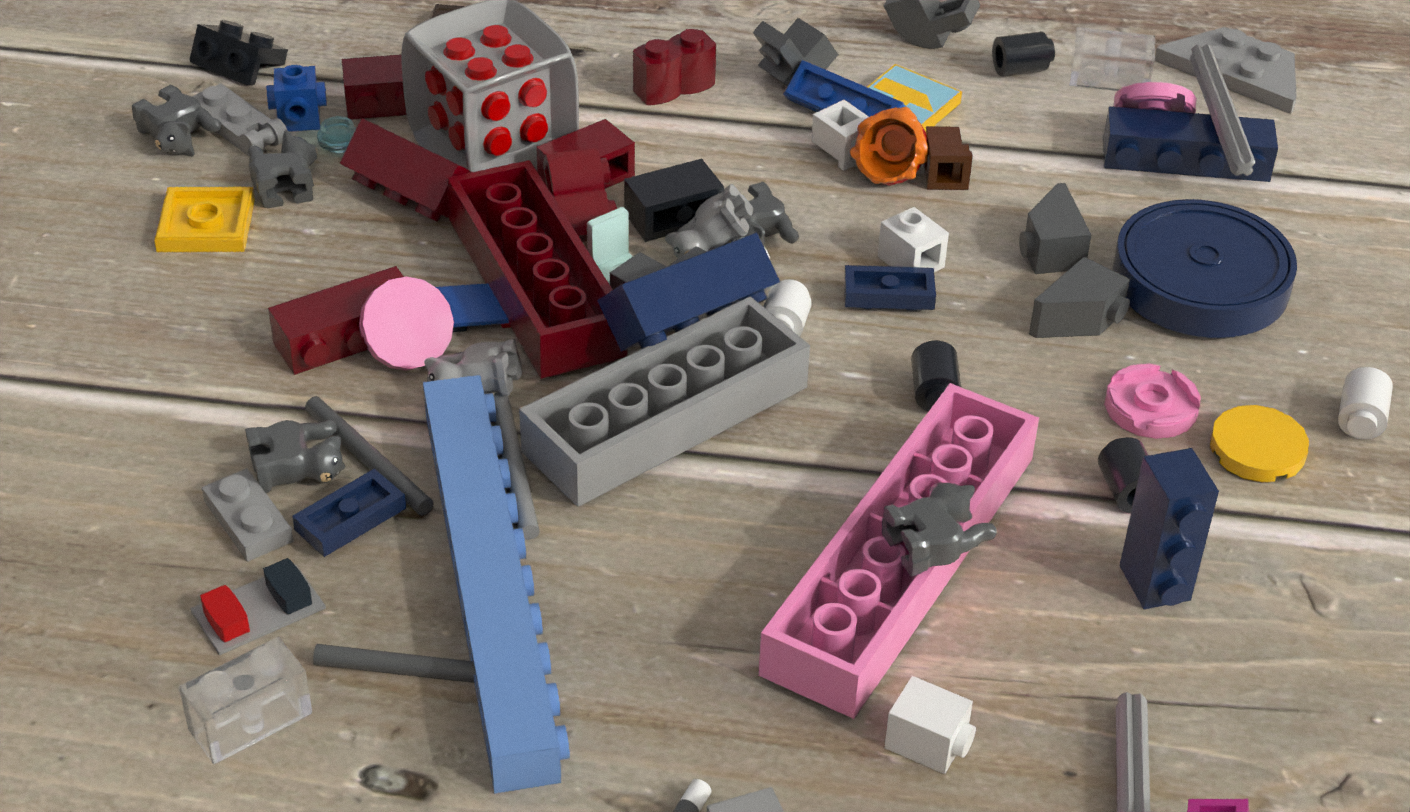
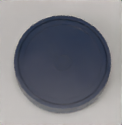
(1205, 268)

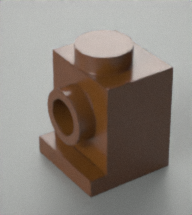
(947, 159)

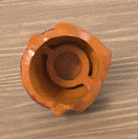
(890, 146)

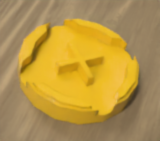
(1259, 443)

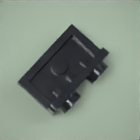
(234, 53)

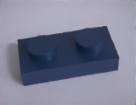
(889, 287)
(349, 512)

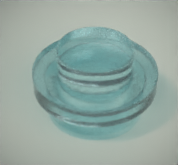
(336, 134)

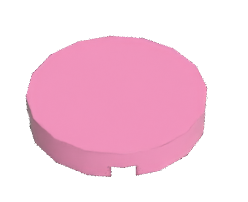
(1156, 97)
(406, 323)
(1152, 401)

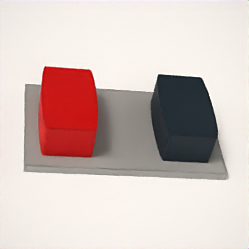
(257, 607)

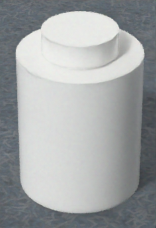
(1365, 403)

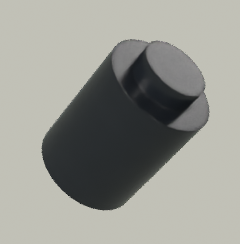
(1022, 53)
(933, 369)
(1121, 466)

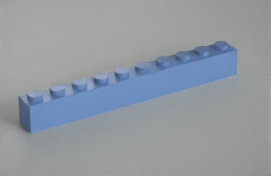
(494, 588)

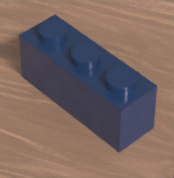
(1168, 528)

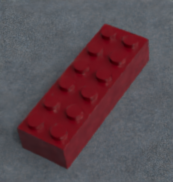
(534, 266)

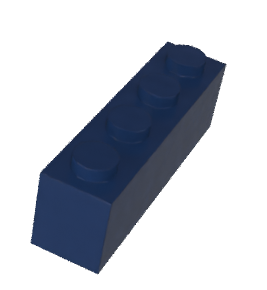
(1182, 144)
(687, 292)

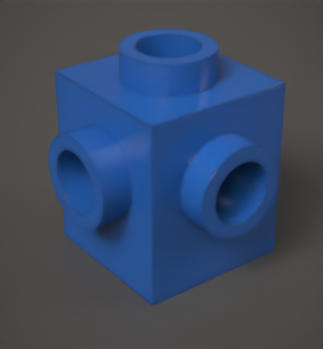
(297, 97)

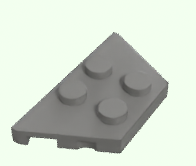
(1247, 65)

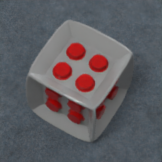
(488, 84)

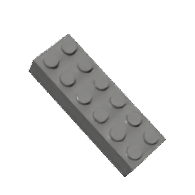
(663, 400)

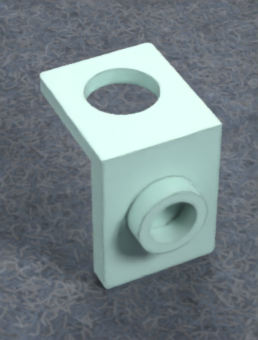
(609, 240)

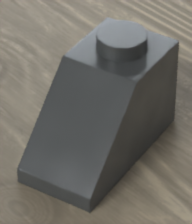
(1055, 233)
(1080, 302)

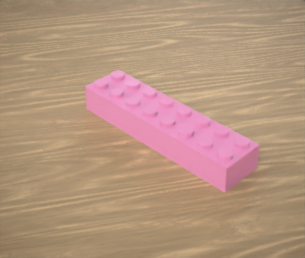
(857, 598)

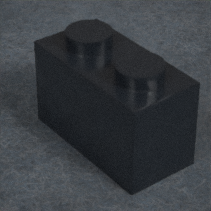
(668, 197)

